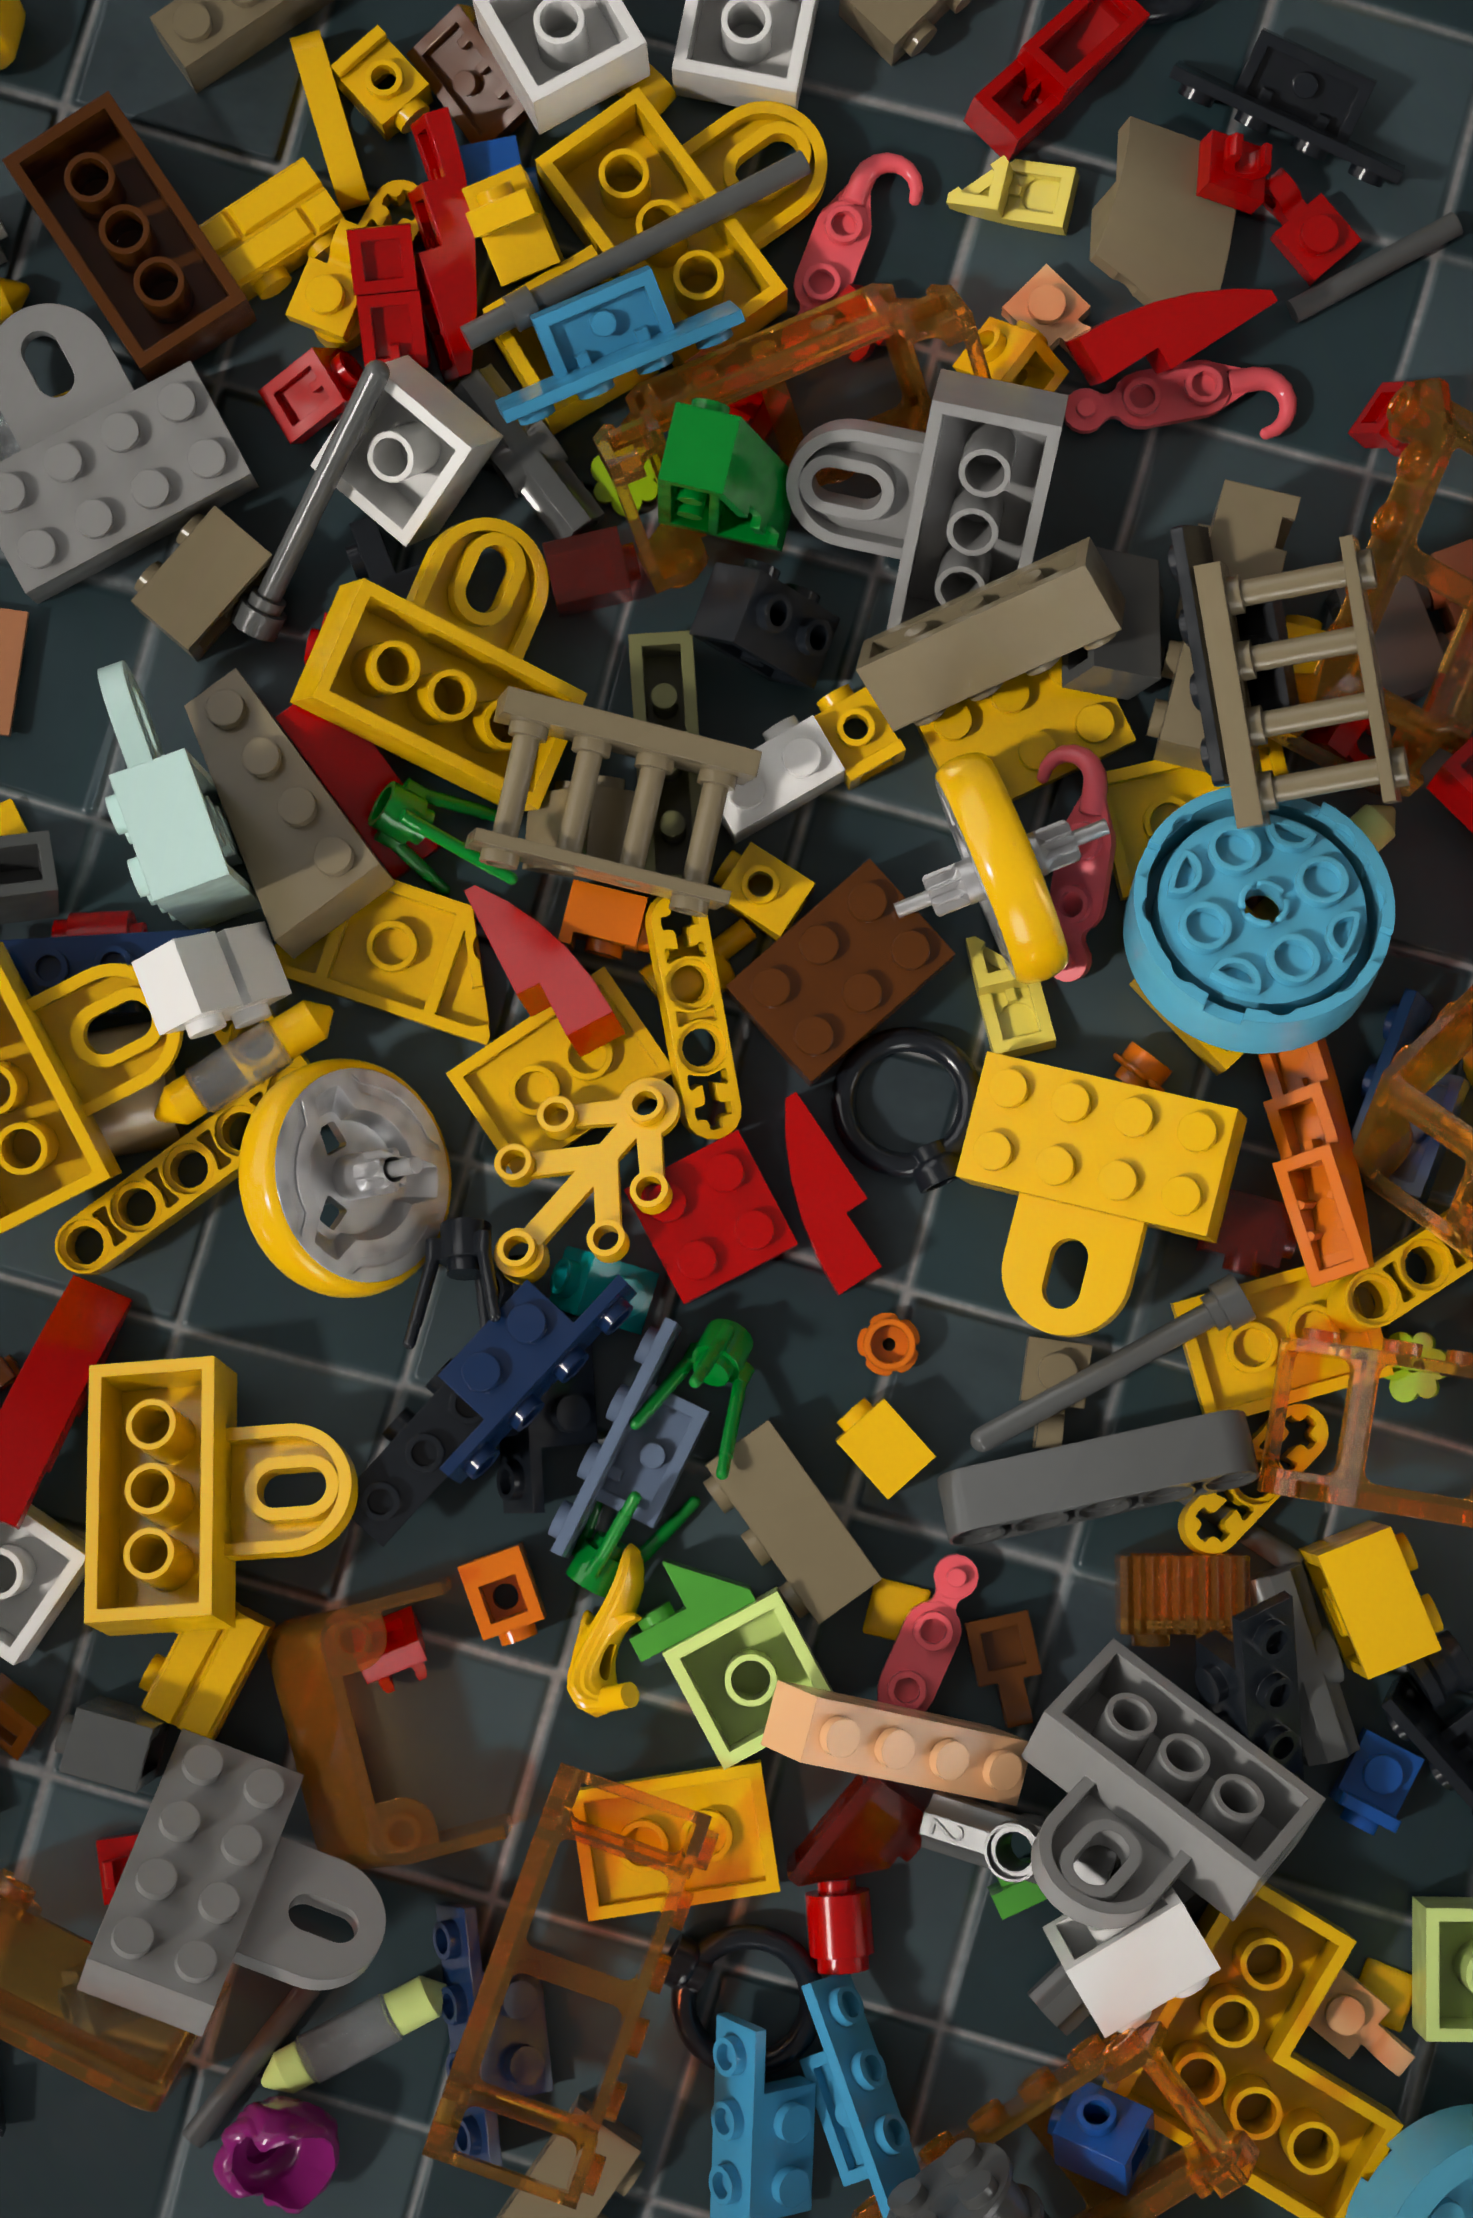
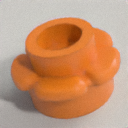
(1141, 1068)
(871, 1344)

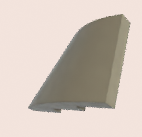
(1152, 224)

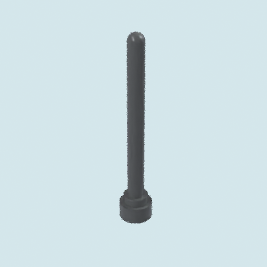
(261, 610)
(1220, 1308)

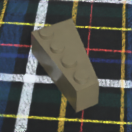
(1249, 539)
(290, 830)

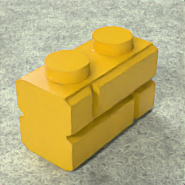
(274, 230)
(205, 1673)

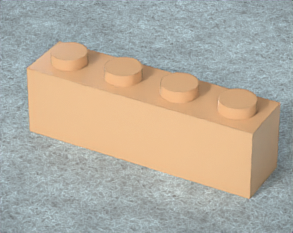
(895, 1743)

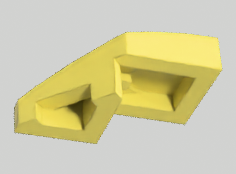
(1021, 195)
(1011, 1011)

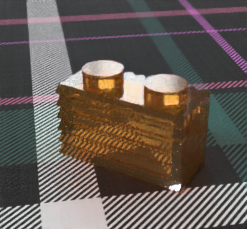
(1179, 1594)

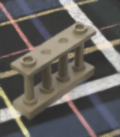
(1237, 661)
(657, 753)

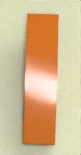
(1317, 1163)

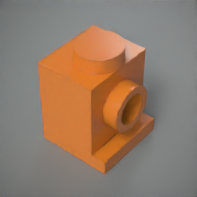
(605, 919)
(480, 1581)

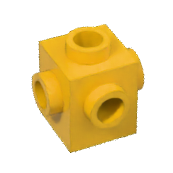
(1016, 355)

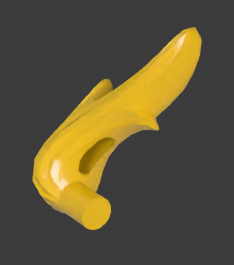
(593, 1663)

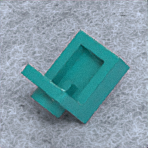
(582, 1278)

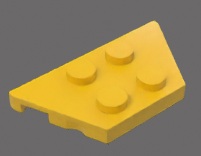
(404, 957)

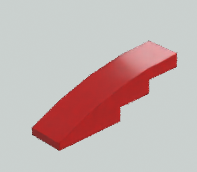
(449, 264)
(53, 1390)

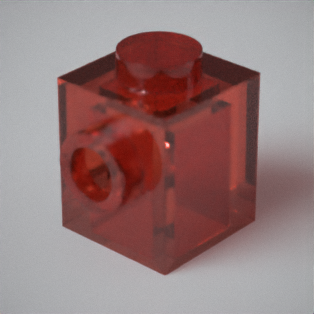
(591, 570)
(1252, 1235)

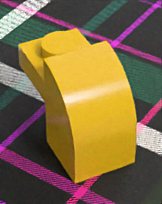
(512, 225)

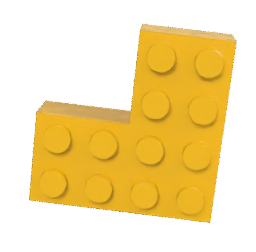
(1240, 2060)

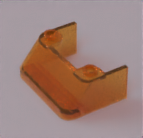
(308, 1669)
(74, 2031)

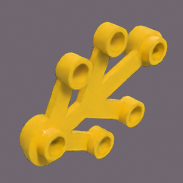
(591, 1170)

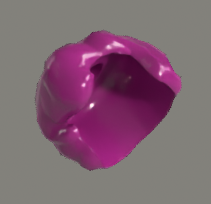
(279, 2152)

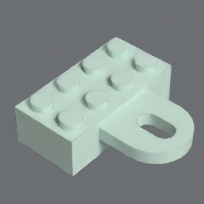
(172, 818)

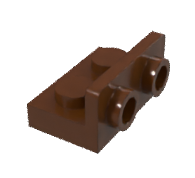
(468, 77)

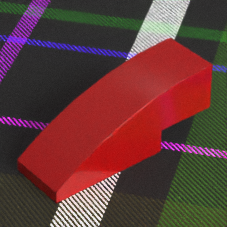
(1052, 72)
(1164, 331)
(352, 774)
(545, 972)
(823, 1197)

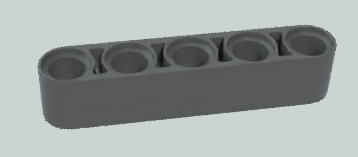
(1098, 1477)

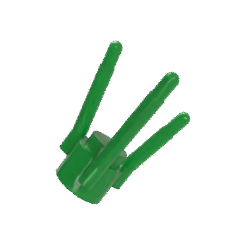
(403, 816)
(715, 1360)
(599, 1557)

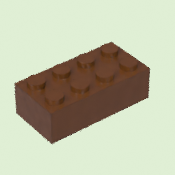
(130, 238)

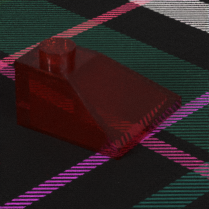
(859, 1833)

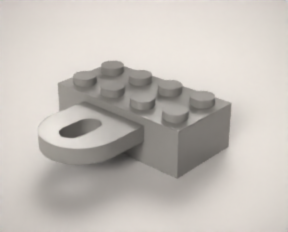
(105, 460)
(952, 500)
(1162, 1791)
(216, 1890)

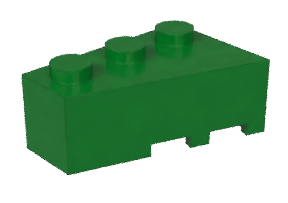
(722, 478)

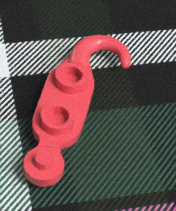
(845, 231)
(1179, 395)
(1082, 887)
(928, 1638)

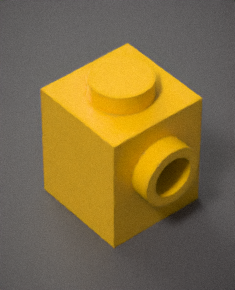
(763, 890)

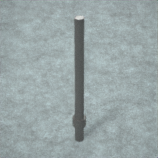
(522, 302)

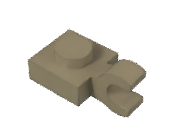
(1044, 1366)

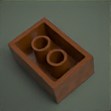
(839, 973)

